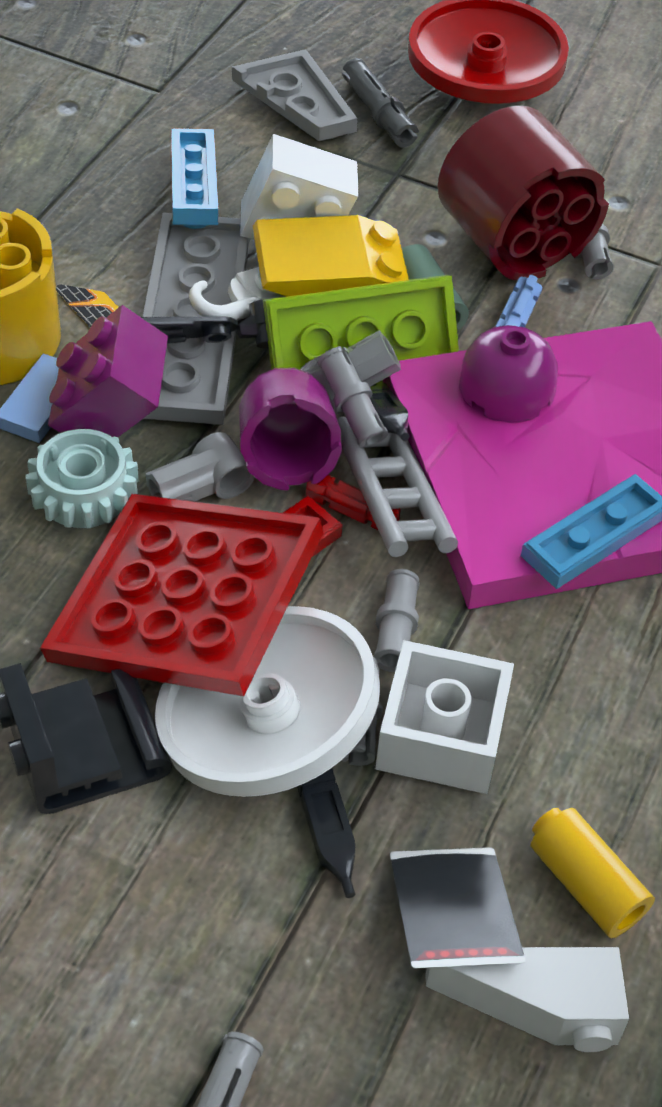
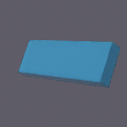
(594, 531)

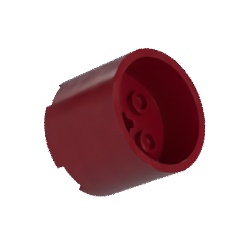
(522, 192)

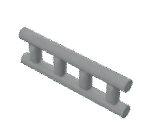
(382, 501)

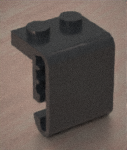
(80, 742)

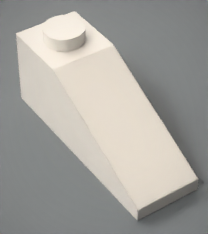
(555, 994)

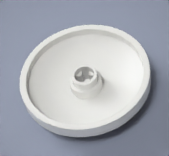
(294, 721)

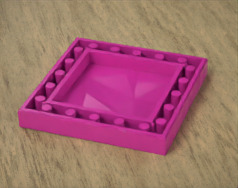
(519, 478)

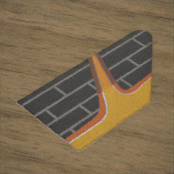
(87, 303)

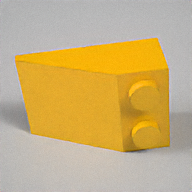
(326, 254)

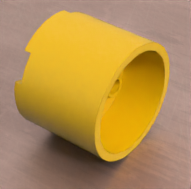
(26, 295)

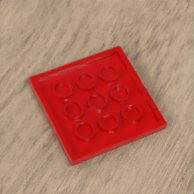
(185, 593)

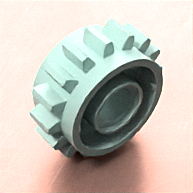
(82, 478)

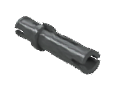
(386, 110)

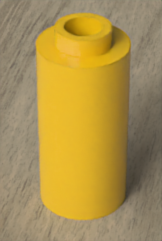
(590, 871)

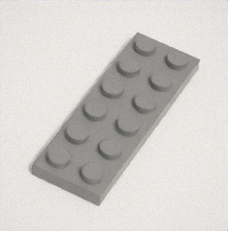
(194, 370)

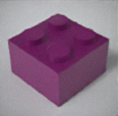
(109, 375)

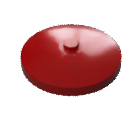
(488, 50)

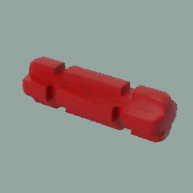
(343, 499)

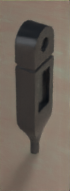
(390, 410)
(330, 827)

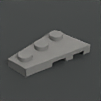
(298, 92)

